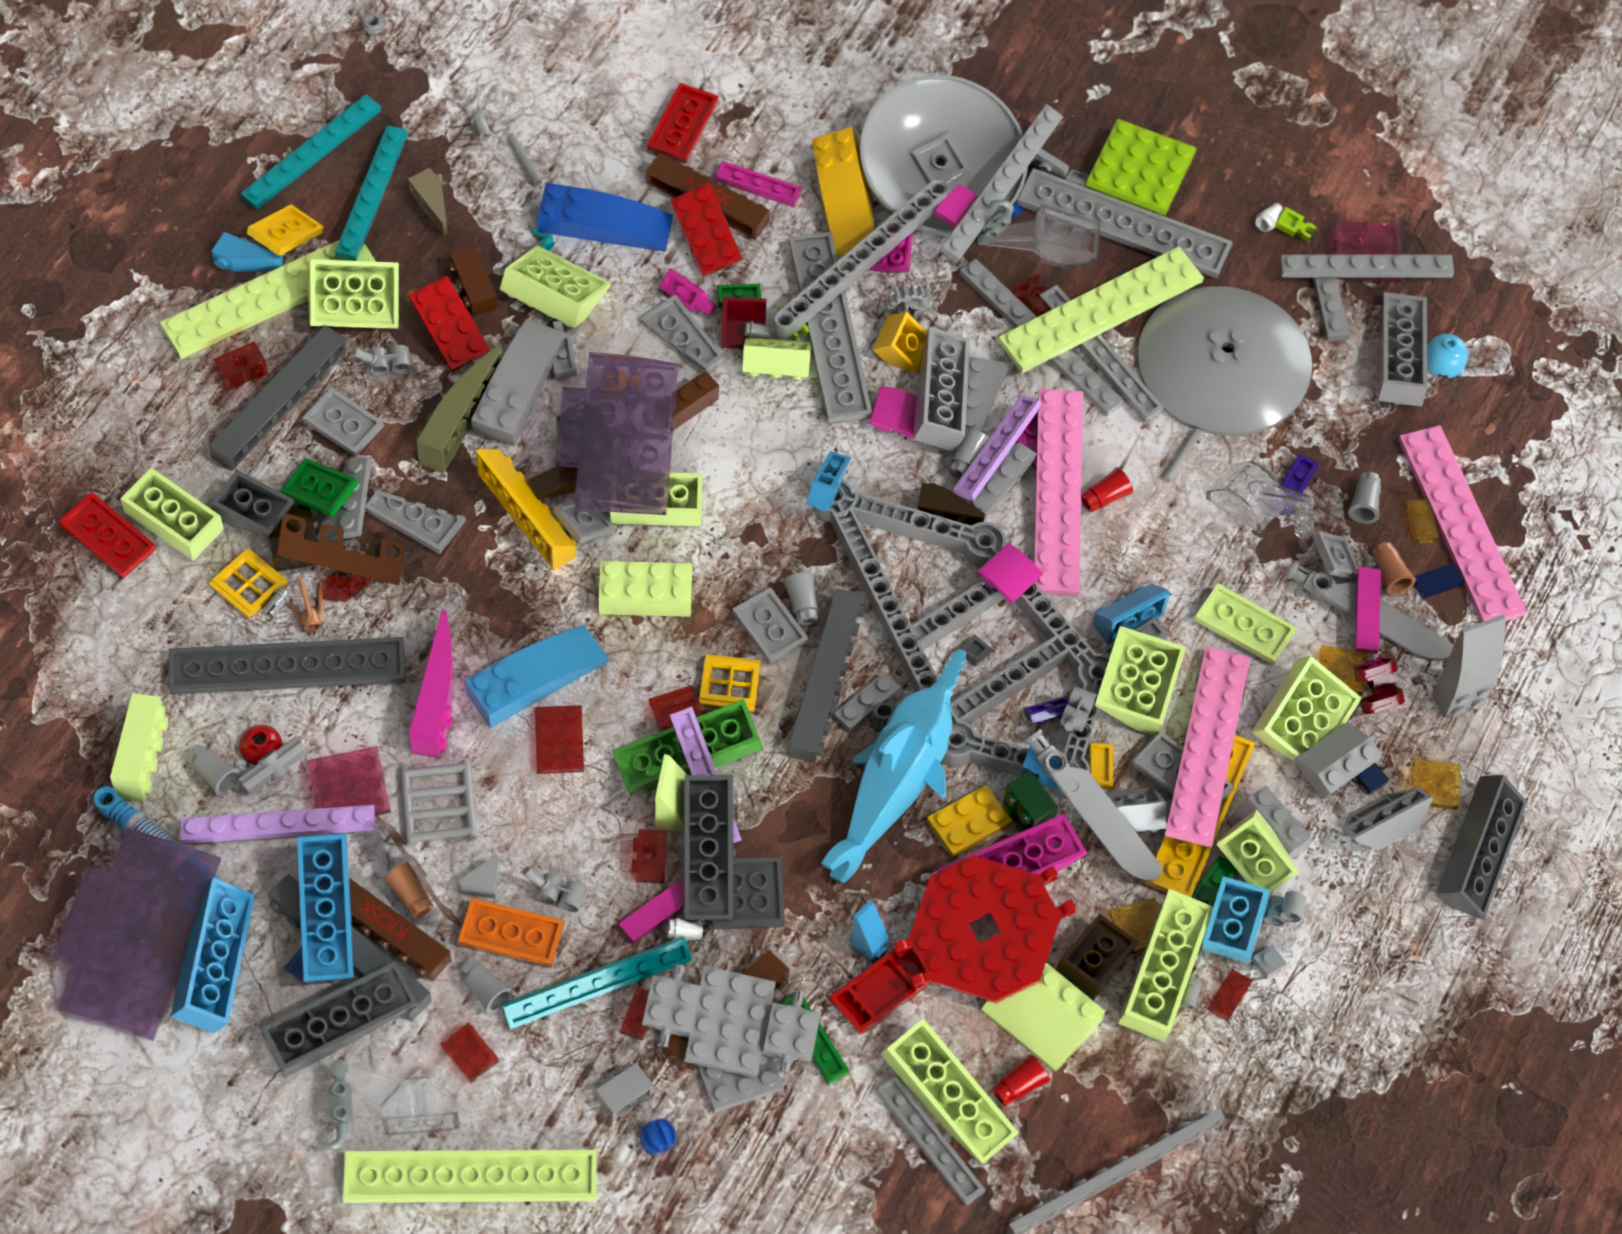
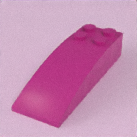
(435, 700)
(1036, 848)

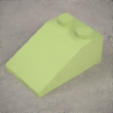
(670, 797)
(1257, 852)

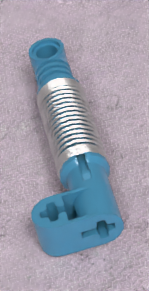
(128, 817)

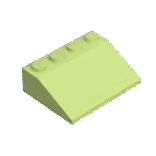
(554, 286)
(353, 293)
(1140, 680)
(1305, 709)
(1048, 1017)

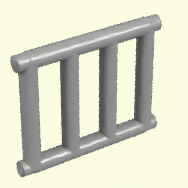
(410, 815)

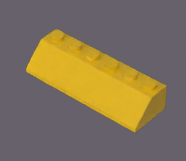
(524, 508)

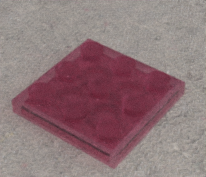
(1367, 239)
(349, 780)

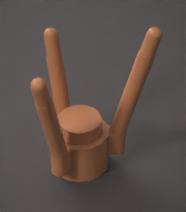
(310, 618)

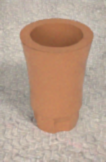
(1393, 569)
(409, 890)

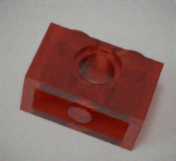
(246, 356)
(653, 843)

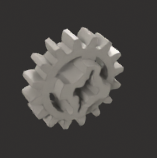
(909, 299)

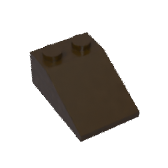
(283, 563)
(1096, 956)

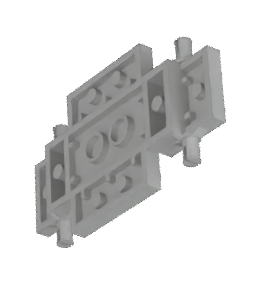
(730, 1020)

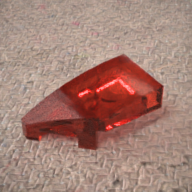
(344, 589)

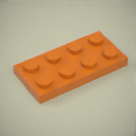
(511, 932)

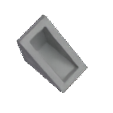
(482, 880)

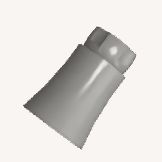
(967, 451)
(1365, 502)
(802, 597)
(213, 769)
(485, 986)

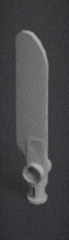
(1393, 623)
(1097, 812)

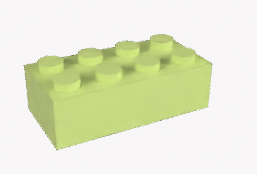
(683, 504)
(172, 514)
(645, 588)
(139, 747)

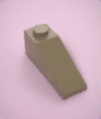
(427, 191)

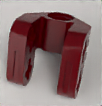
(1381, 681)

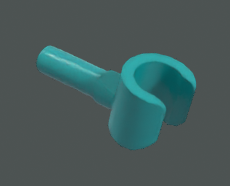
(546, 240)

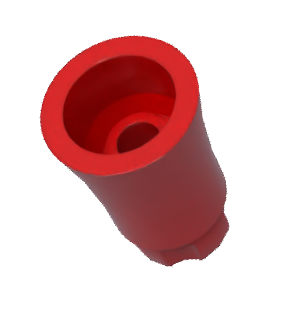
(1107, 490)
(1020, 1081)

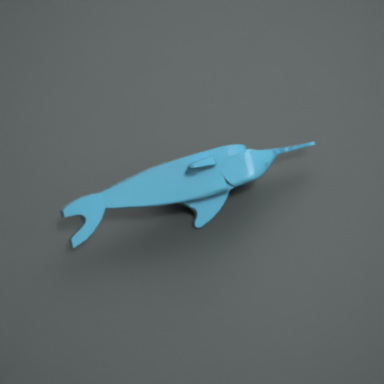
(899, 768)

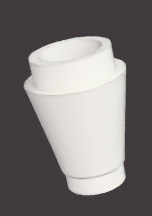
(1268, 218)
(679, 928)

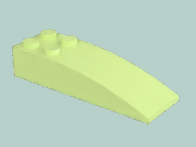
(1166, 966)
(949, 1092)

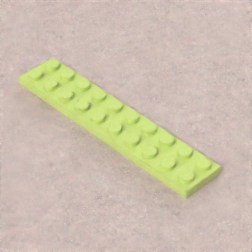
(246, 304)
(1100, 309)
(470, 1176)

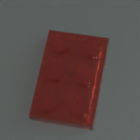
(559, 739)

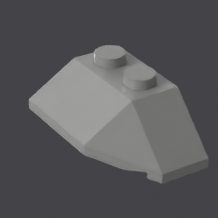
(1388, 818)

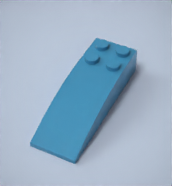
(533, 674)
(325, 907)
(213, 957)

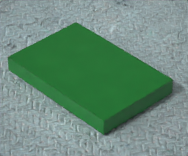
(319, 487)

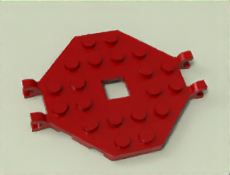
(1001, 963)

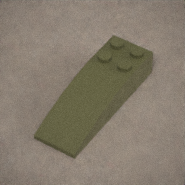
(453, 415)

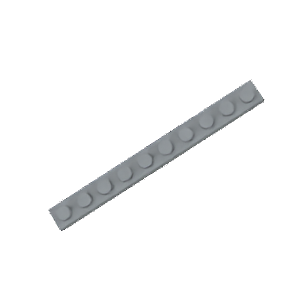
(1001, 183)
(1018, 314)
(1107, 1177)

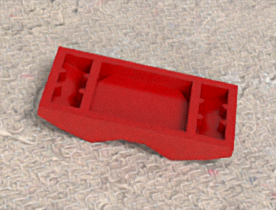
(878, 990)

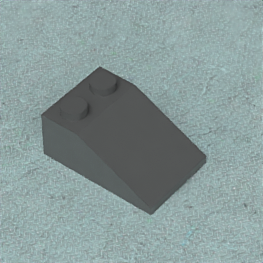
(250, 504)

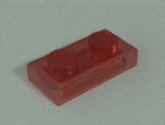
(1229, 995)
(632, 1023)

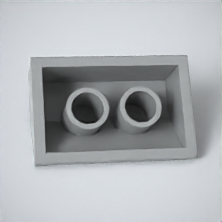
(1337, 759)
(1141, 808)
(1286, 827)

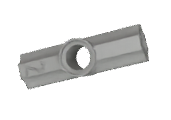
(273, 765)

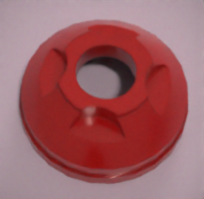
(253, 752)

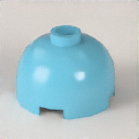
(1446, 355)

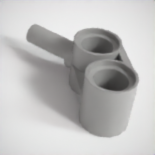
(382, 363)
(1078, 709)
(553, 892)
(1285, 909)

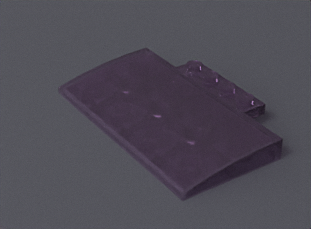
(620, 434)
(132, 933)

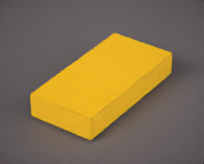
(1101, 764)

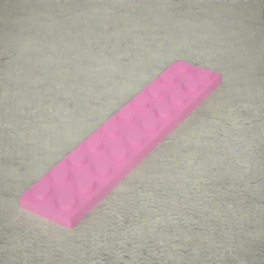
(1058, 491)
(1461, 524)
(1207, 746)

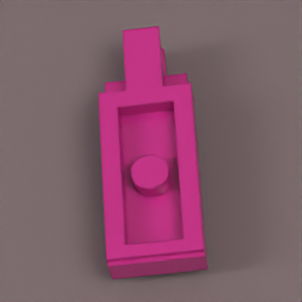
(687, 292)

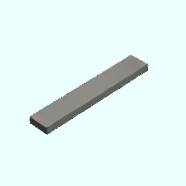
(930, 1140)

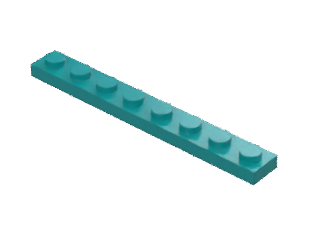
(310, 152)
(371, 193)
(596, 982)

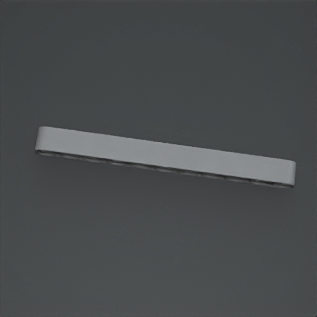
(859, 266)

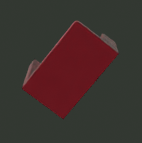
(735, 314)

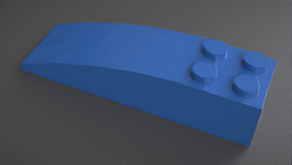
(602, 218)

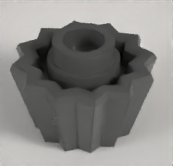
(880, 716)

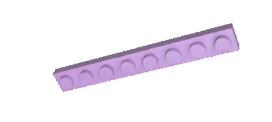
(277, 824)

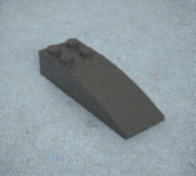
(709, 847)
(338, 1019)

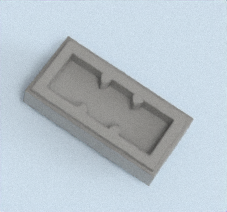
(1050, 164)

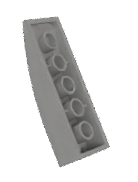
(1403, 350)
(517, 382)
(942, 390)
(1471, 667)

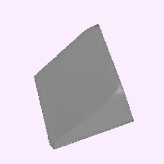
(1077, 177)

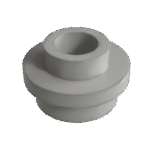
(375, 20)

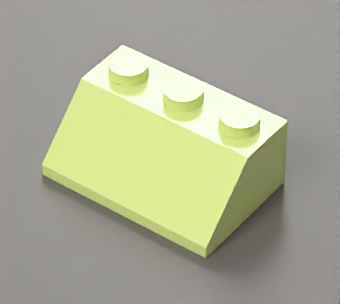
(776, 357)

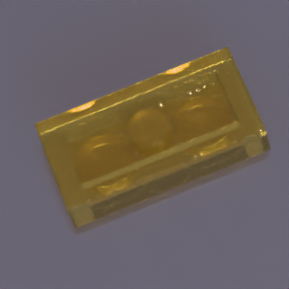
(1422, 521)

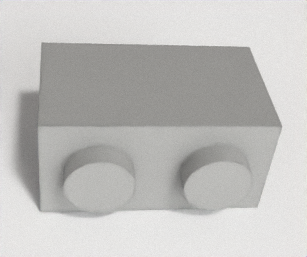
(624, 1091)

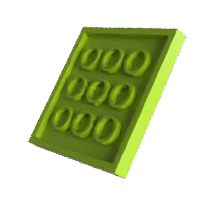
(1141, 167)

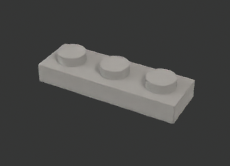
(862, 704)

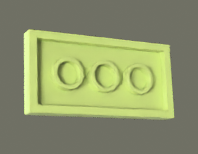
(1245, 624)

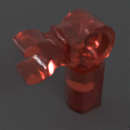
(1025, 293)

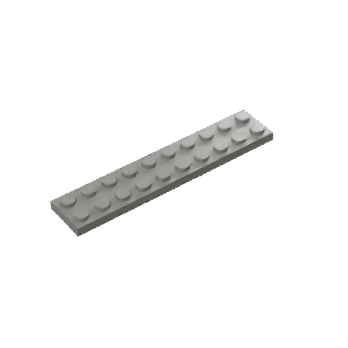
(1127, 222)
(831, 334)

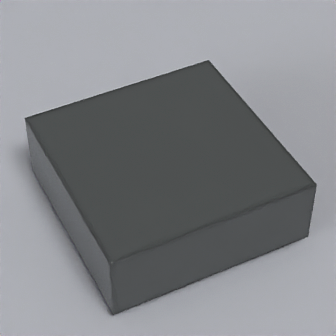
(976, 650)

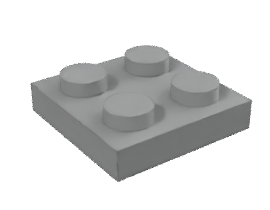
(583, 524)
(1336, 555)

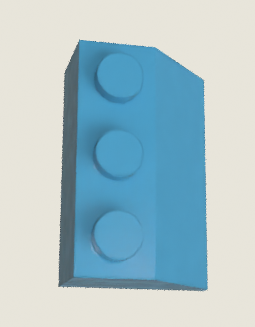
(1131, 611)

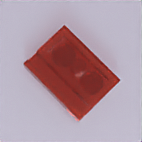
(673, 702)
(469, 1052)

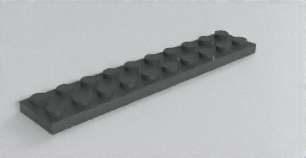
(286, 665)

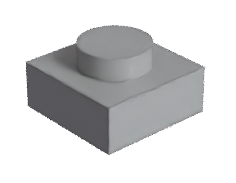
(1269, 961)

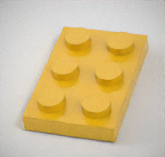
(285, 230)
(969, 821)

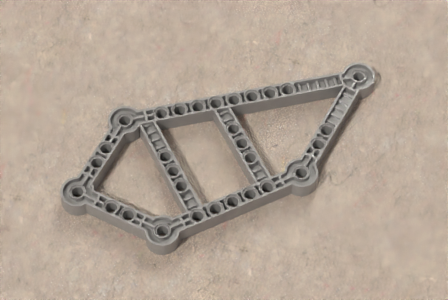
(859, 508)

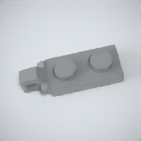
(564, 363)

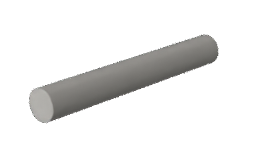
(524, 159)
(1182, 455)

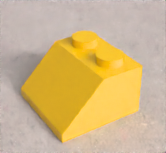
(901, 342)

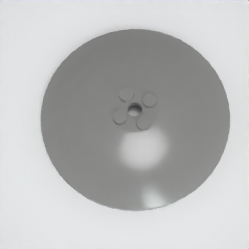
(934, 120)
(1220, 390)

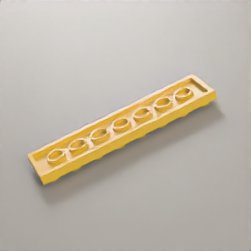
(1183, 860)

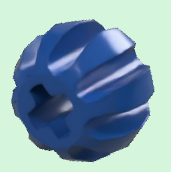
(658, 1136)

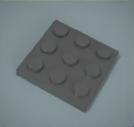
(756, 894)

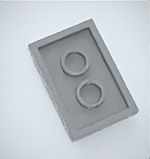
(343, 422)
(770, 625)
(732, 1089)

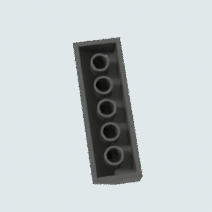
(1482, 846)

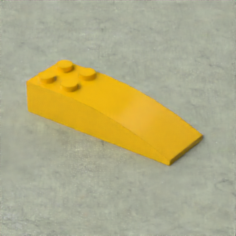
(843, 188)

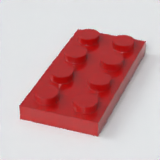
(683, 122)
(706, 229)
(449, 323)
(107, 535)

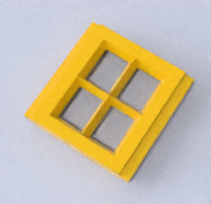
(248, 582)
(729, 681)

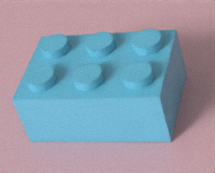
(1236, 920)

